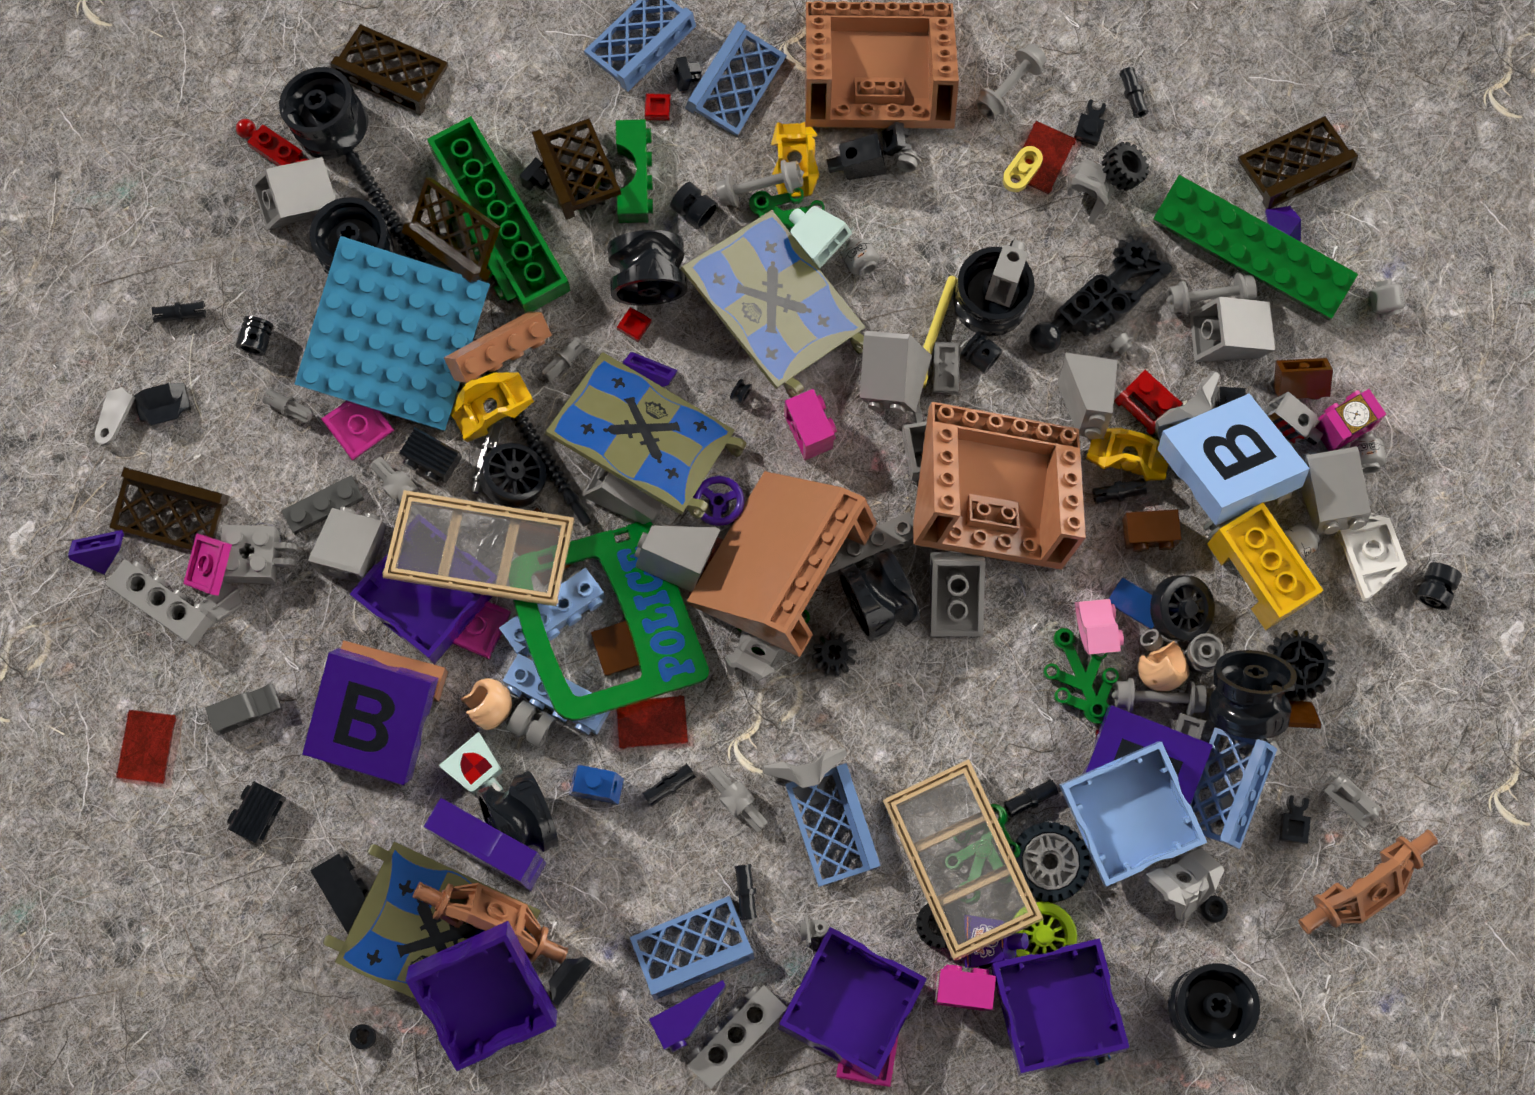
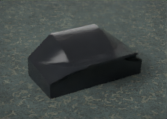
(162, 403)
(567, 978)

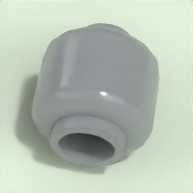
(1387, 298)

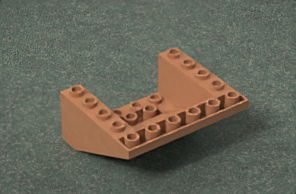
(880, 65)
(999, 487)
(780, 556)

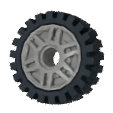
(1070, 858)

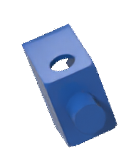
(596, 784)

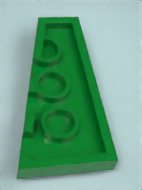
(503, 287)

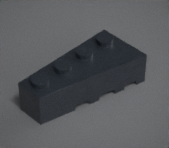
(341, 886)

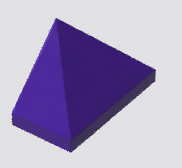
(1285, 220)
(650, 369)
(96, 551)

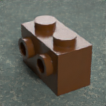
(1303, 378)
(1151, 530)

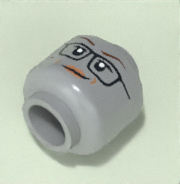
(860, 257)
(1371, 453)
(1303, 538)

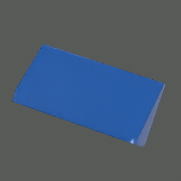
(1132, 602)

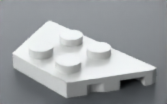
(1373, 555)

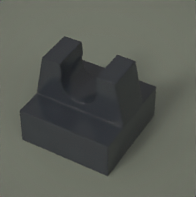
(685, 73)
(894, 139)
(535, 176)

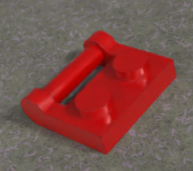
(1151, 395)

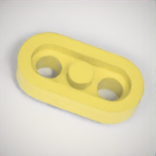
(1021, 170)

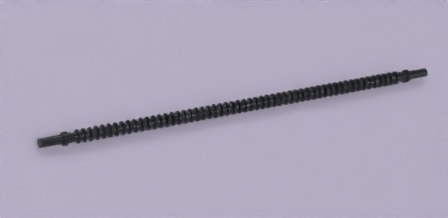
(378, 198)

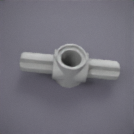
(394, 482)
(736, 798)

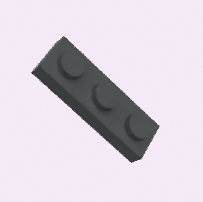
(318, 506)

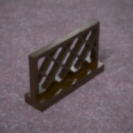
(383, 87)
(1311, 176)
(558, 178)
(446, 247)
(172, 488)

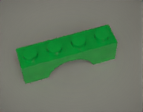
(632, 143)

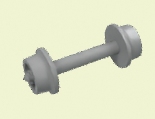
(1031, 60)
(790, 176)
(1180, 298)
(1194, 698)

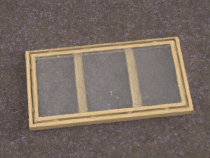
(479, 548)
(962, 860)

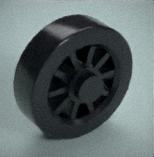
(513, 475)
(1175, 608)

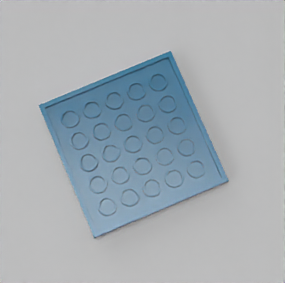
(387, 333)

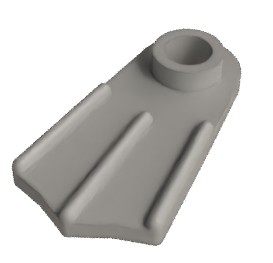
(113, 413)
(222, 605)

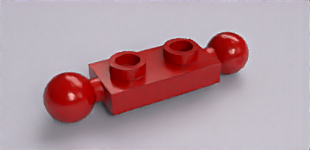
(269, 143)

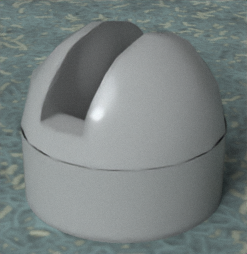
(1153, 635)

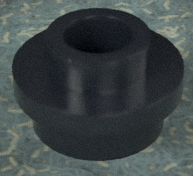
(1222, 909)

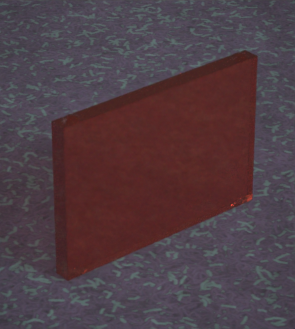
(1054, 148)
(653, 723)
(146, 746)

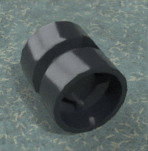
(691, 203)
(1439, 586)

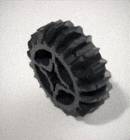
(1298, 654)

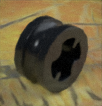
(741, 391)
(354, 1035)

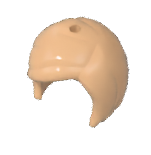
(1164, 668)
(488, 709)

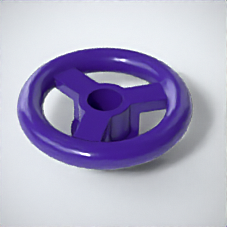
(719, 510)

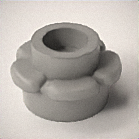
(908, 160)
(1121, 344)

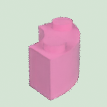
(1098, 626)

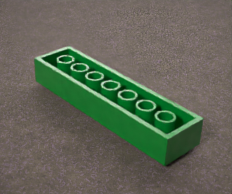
(485, 186)
(1254, 247)

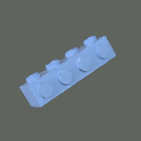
(575, 598)
(524, 680)

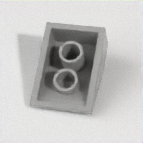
(956, 594)

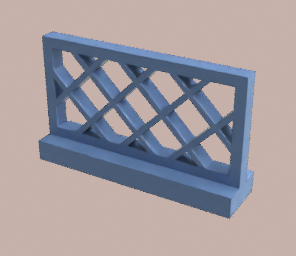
(651, 54)
(715, 74)
(1247, 789)
(855, 819)
(701, 969)

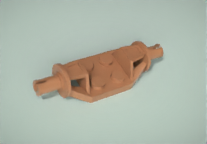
(1375, 890)
(488, 908)

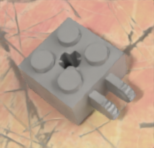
(913, 440)
(263, 564)

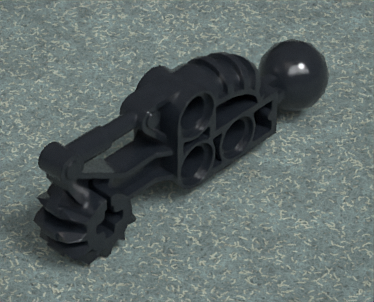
(1099, 313)

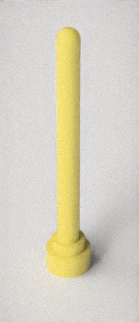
(939, 316)

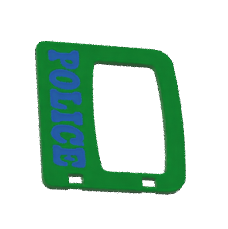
(656, 620)

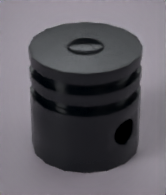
(254, 335)
(977, 348)

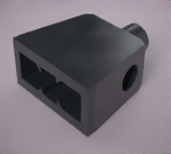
(859, 158)

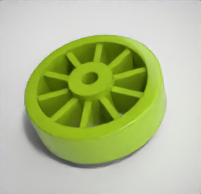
(1043, 935)

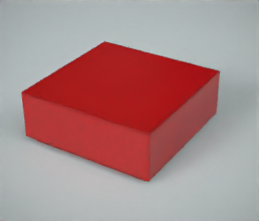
(657, 107)
(634, 324)

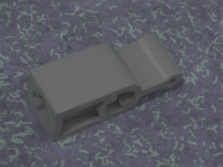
(242, 709)

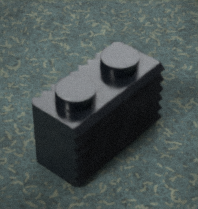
(430, 456)
(256, 812)

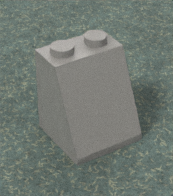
(293, 192)
(1232, 330)
(892, 371)
(1088, 392)
(1336, 491)
(621, 497)
(347, 544)
(676, 553)

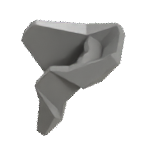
(1090, 178)
(1199, 404)
(750, 662)
(807, 774)
(1187, 897)

